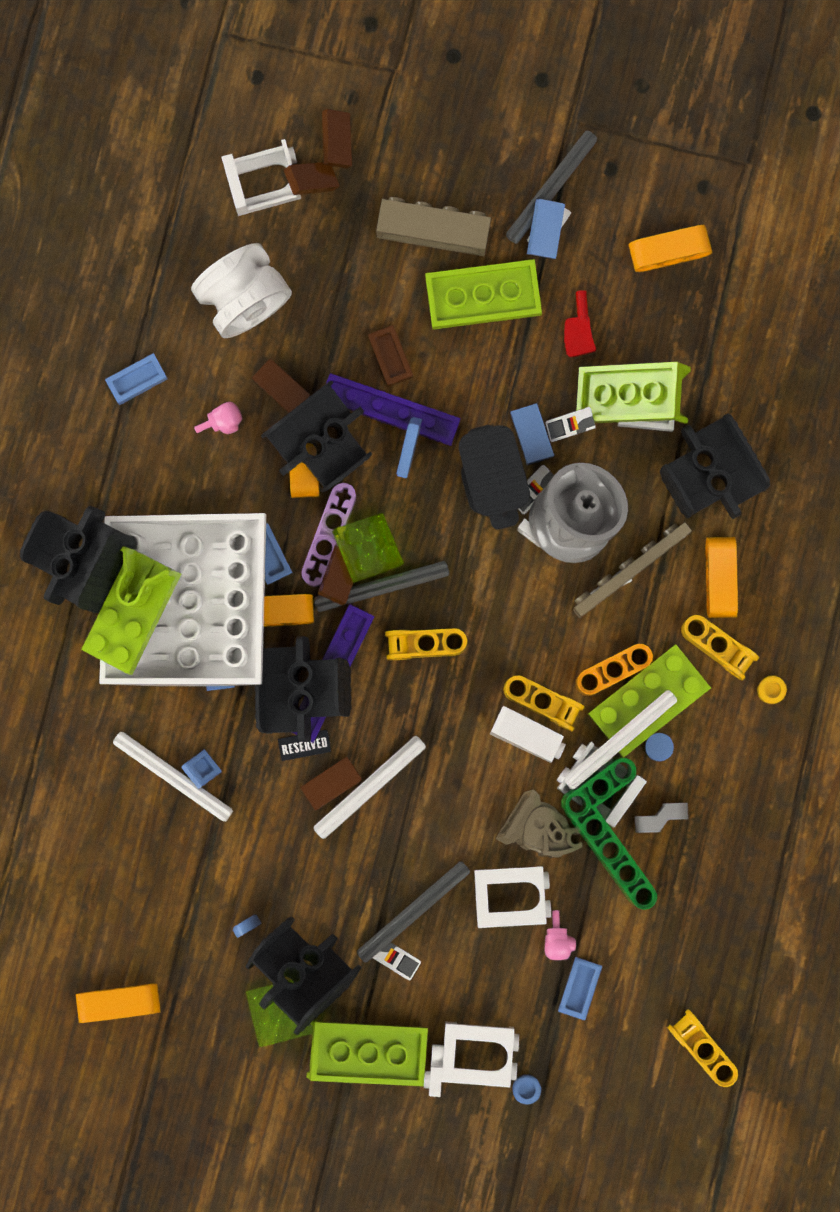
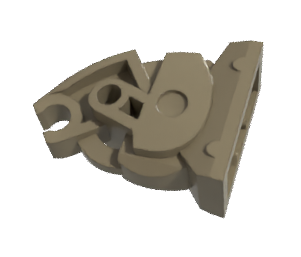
(538, 828)

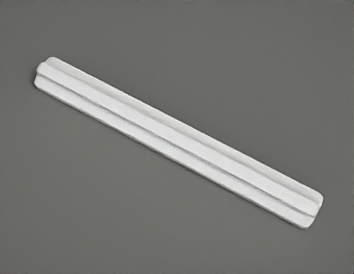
(620, 739)
(172, 776)
(369, 787)

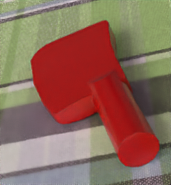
(577, 330)

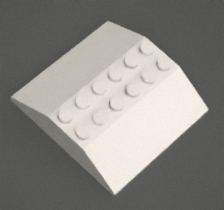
(217, 609)

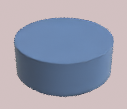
(659, 747)
(246, 926)
(526, 1089)

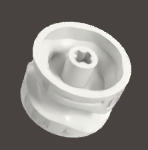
(241, 290)

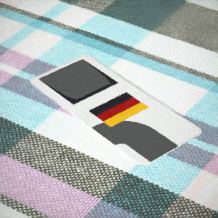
(570, 424)
(536, 484)
(398, 960)

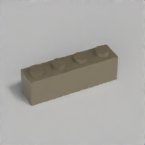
(433, 227)

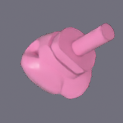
(223, 418)
(557, 942)

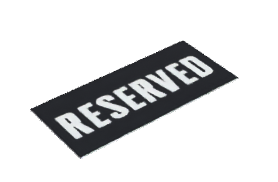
(292, 748)

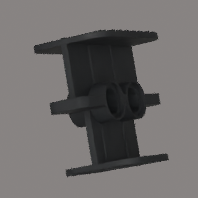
(309, 424)
(730, 461)
(493, 474)
(93, 565)
(279, 694)
(313, 987)

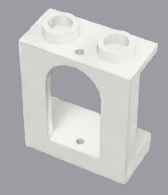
(275, 156)
(612, 815)
(514, 918)
(500, 1035)

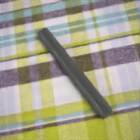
(553, 184)
(387, 585)
(413, 911)

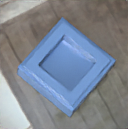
(201, 769)

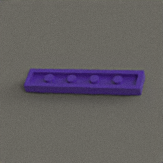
(395, 410)
(345, 646)

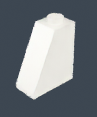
(528, 735)

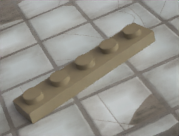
(630, 569)

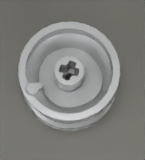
(578, 512)

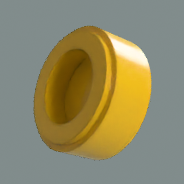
(771, 689)

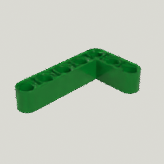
(604, 833)

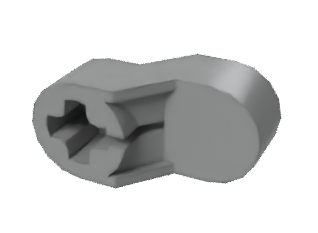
(667, 812)

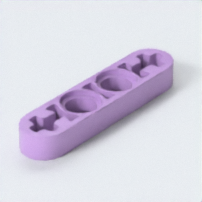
(325, 533)

